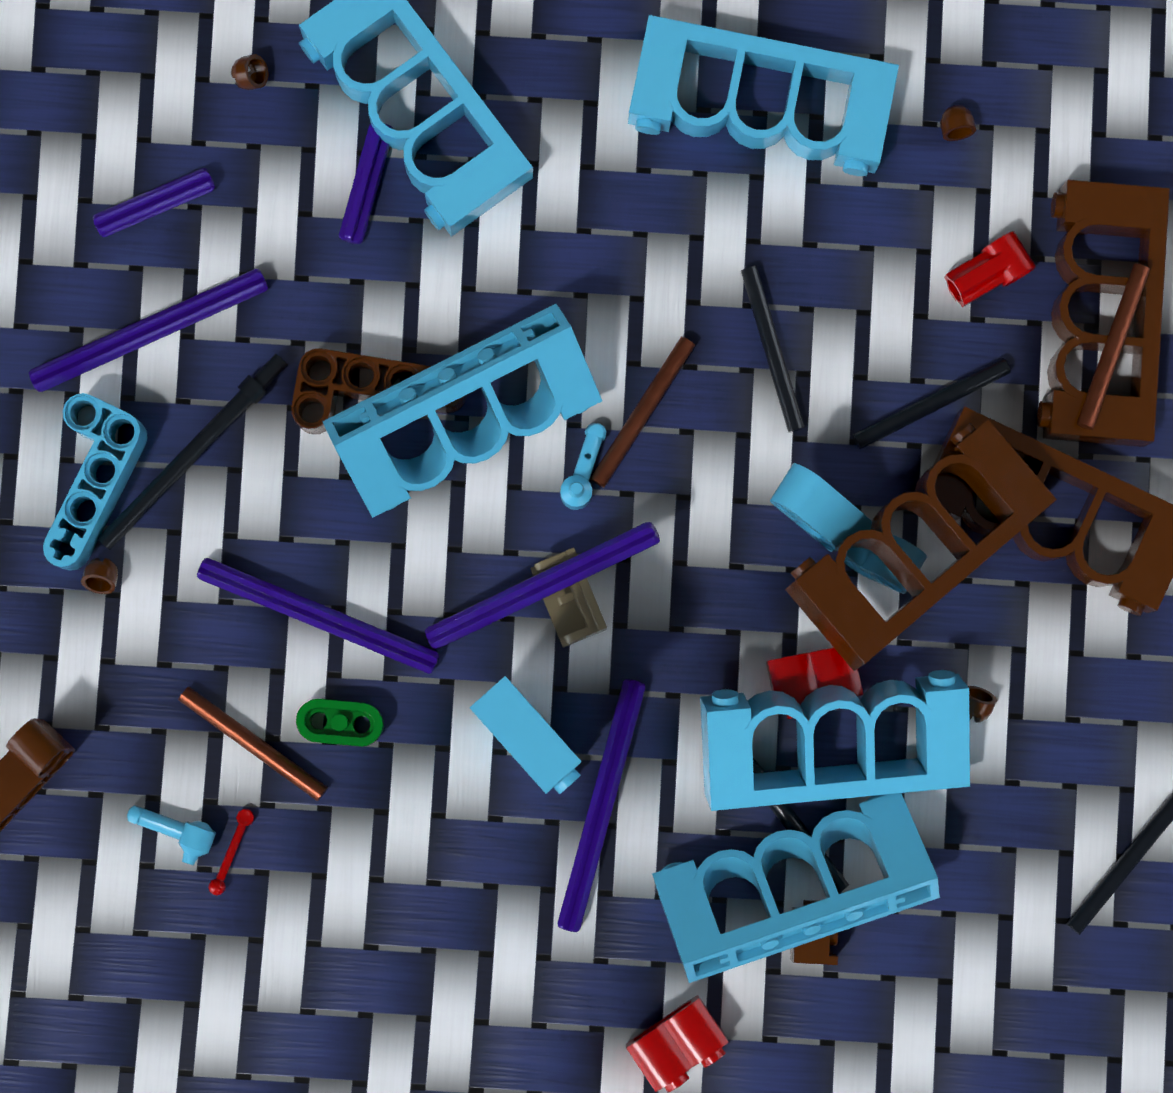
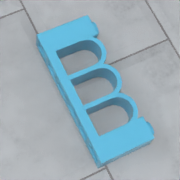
(865, 113)
(479, 184)
(564, 390)
(527, 737)
(940, 743)
(881, 824)

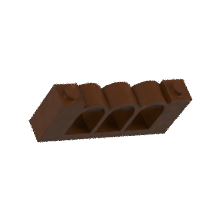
(1122, 212)
(999, 480)
(1149, 562)

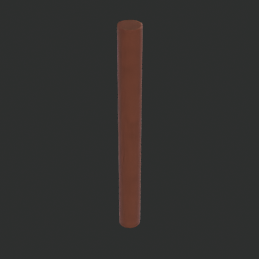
(1113, 346)
(642, 412)
(252, 743)

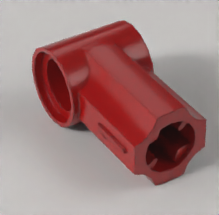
(997, 265)

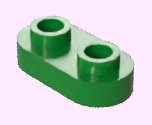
(340, 722)

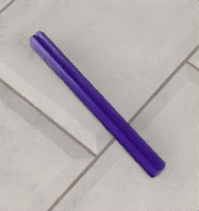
(148, 330)
(542, 585)
(318, 615)
(601, 805)

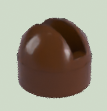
(253, 79)
(957, 123)
(100, 576)
(980, 703)

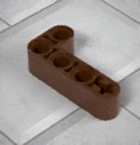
(339, 383)
(32, 760)

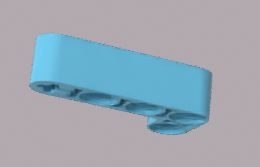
(86, 486)
(831, 519)

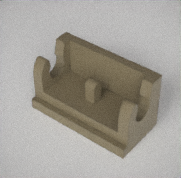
(572, 608)

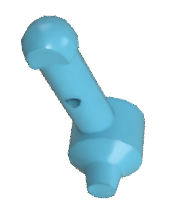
(576, 489)
(193, 837)

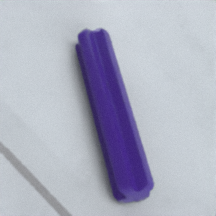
(364, 188)
(153, 202)

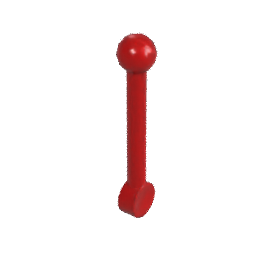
(244, 818)

